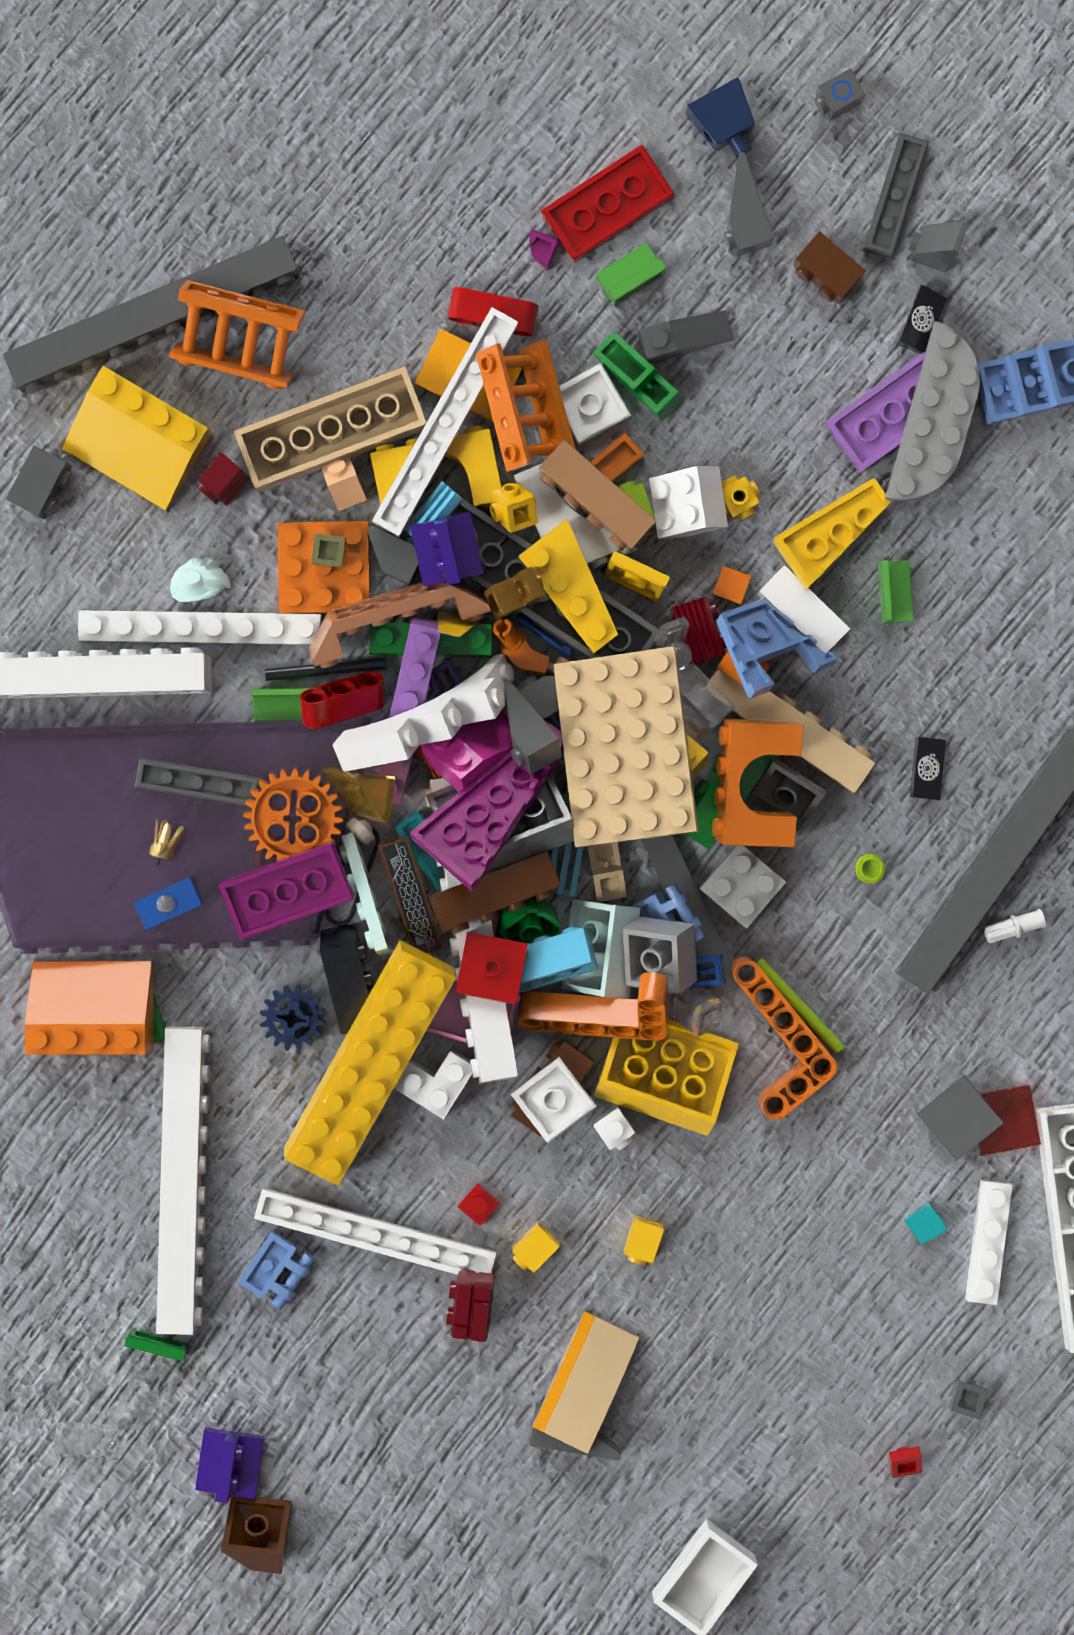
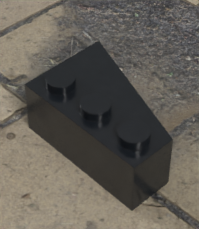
(345, 972)

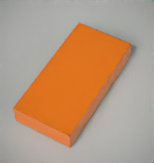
(618, 458)

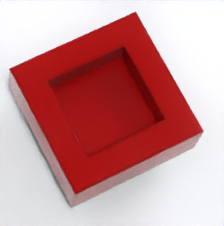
(478, 1204)
(905, 1461)

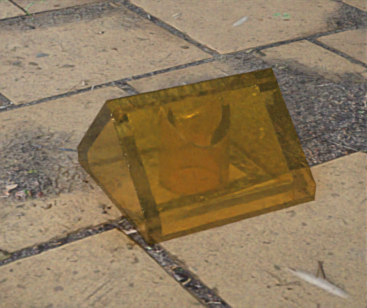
(363, 791)

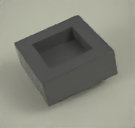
(968, 1399)

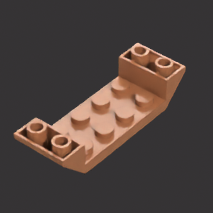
(348, 619)

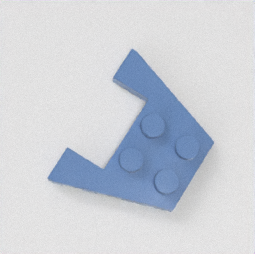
(761, 633)

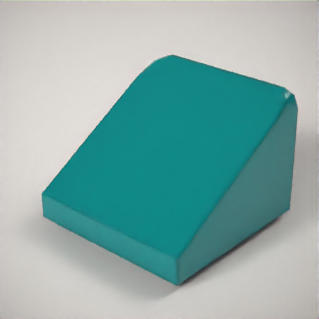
(925, 1223)

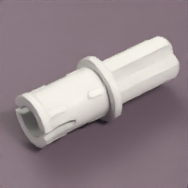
(1014, 926)

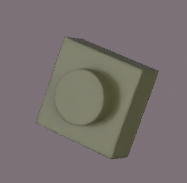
(328, 550)

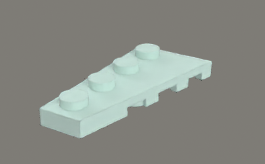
(366, 908)

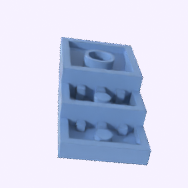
(1027, 382)

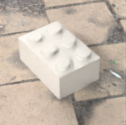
(704, 1578)

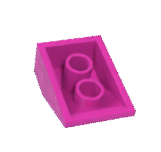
(469, 751)

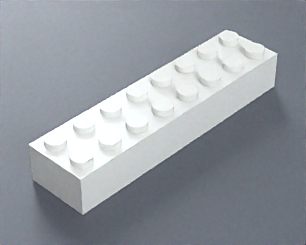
(105, 673)

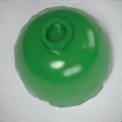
(529, 922)

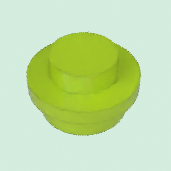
(870, 868)

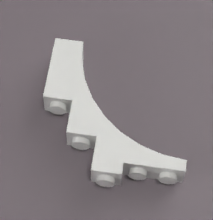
(437, 720)

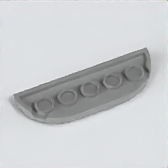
(936, 417)

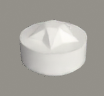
(362, 830)

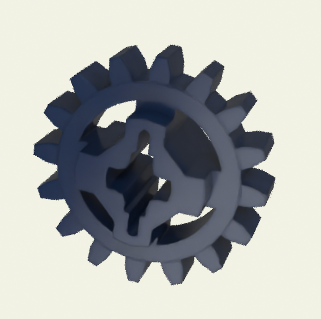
(290, 1031)

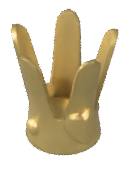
(161, 847)

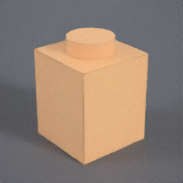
(343, 483)

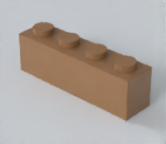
(597, 496)

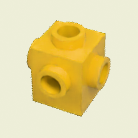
(513, 507)
(745, 508)

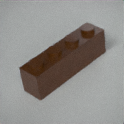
(495, 892)

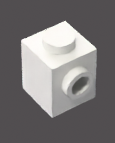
(614, 1128)

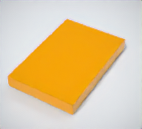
(442, 364)

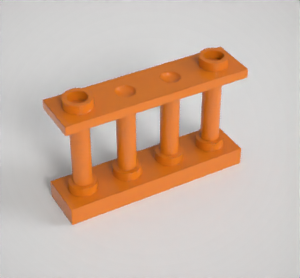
(256, 312)
(545, 397)

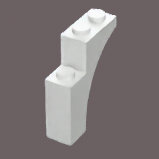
(553, 510)

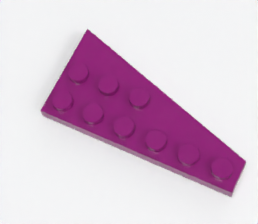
(480, 818)

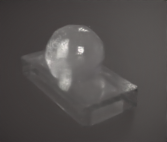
(674, 635)

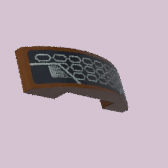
(410, 894)

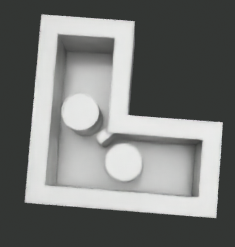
(438, 1090)

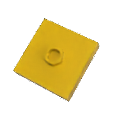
(636, 576)

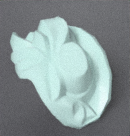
(198, 580)

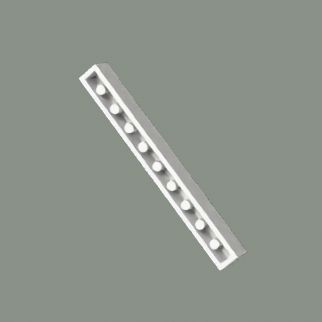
(487, 1019)
(181, 1180)

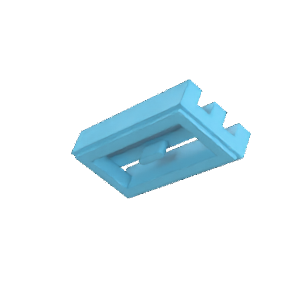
(437, 506)
(560, 890)

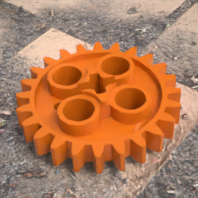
(266, 814)

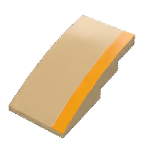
(585, 1382)

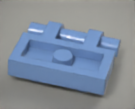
(657, 907)
(268, 1265)

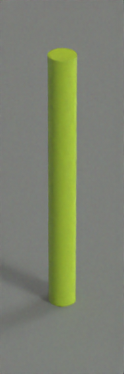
(801, 1008)

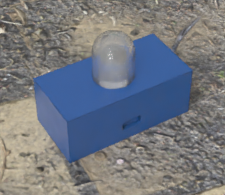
(169, 903)

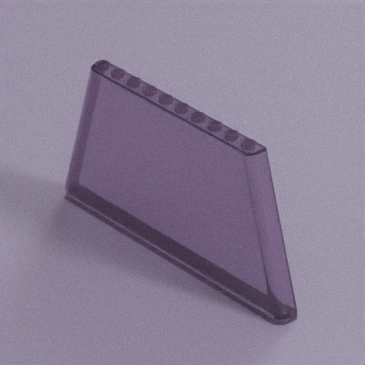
(83, 834)

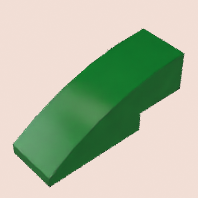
(638, 376)

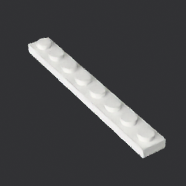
(441, 427)
(197, 627)
(372, 1234)

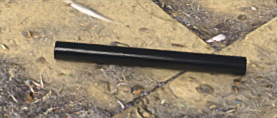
(339, 668)

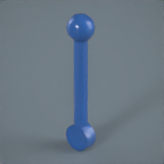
(565, 651)

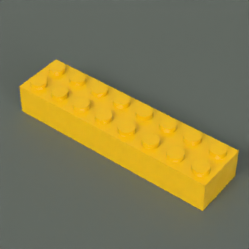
(369, 1062)

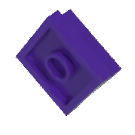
(446, 549)
(229, 1464)

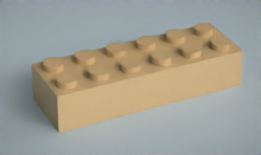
(330, 429)

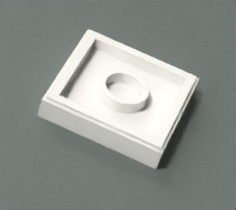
(592, 404)
(553, 1099)

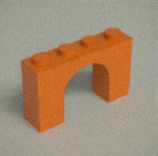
(741, 744)

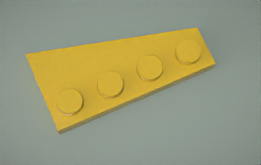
(828, 533)
(571, 585)

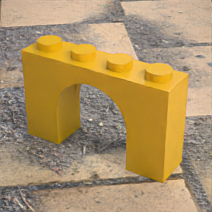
(471, 450)

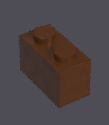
(828, 268)

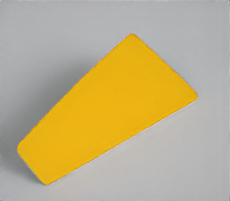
(451, 623)

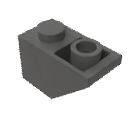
(395, 556)

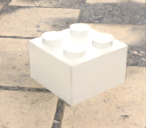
(688, 502)

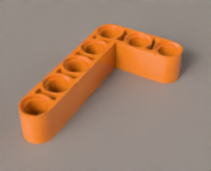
(601, 1016)
(788, 1033)

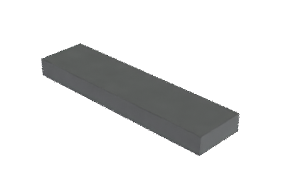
(895, 195)
(195, 781)

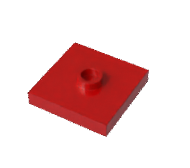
(491, 968)

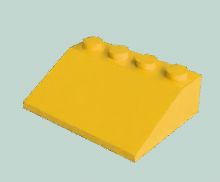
(135, 438)
(670, 1077)

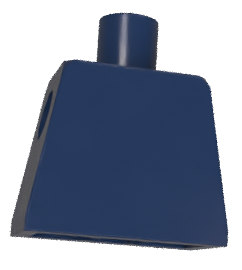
(723, 117)

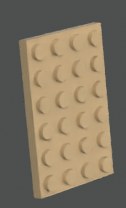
(625, 747)

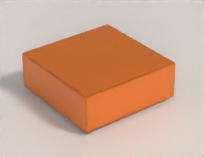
(731, 585)

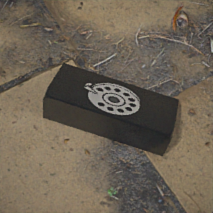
(919, 322)
(927, 768)

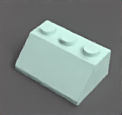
(605, 926)

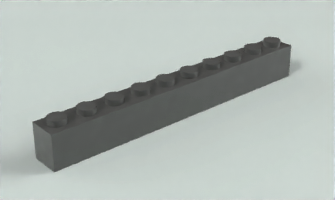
(145, 317)
(992, 869)

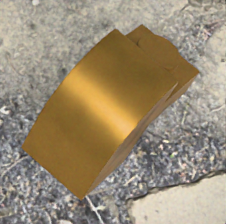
(515, 593)

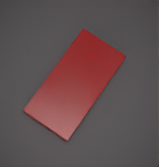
(607, 203)

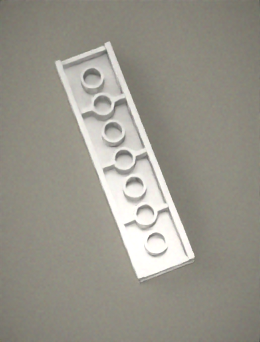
(1057, 1161)

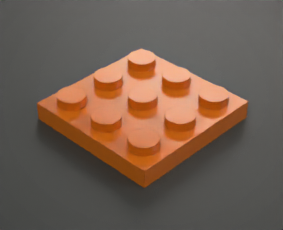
(315, 588)

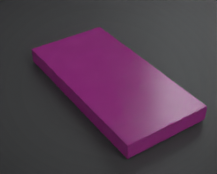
(286, 890)

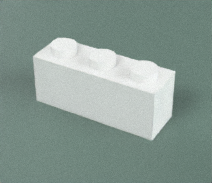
(804, 609)

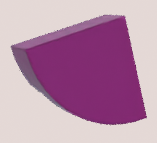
(543, 248)

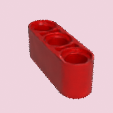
(473, 306)
(342, 700)

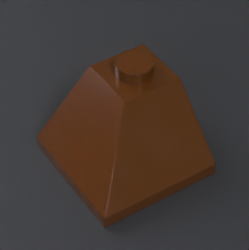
(257, 1533)

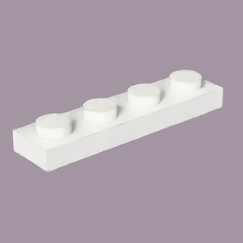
(988, 1242)

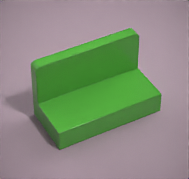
(631, 274)
(895, 591)
(276, 704)

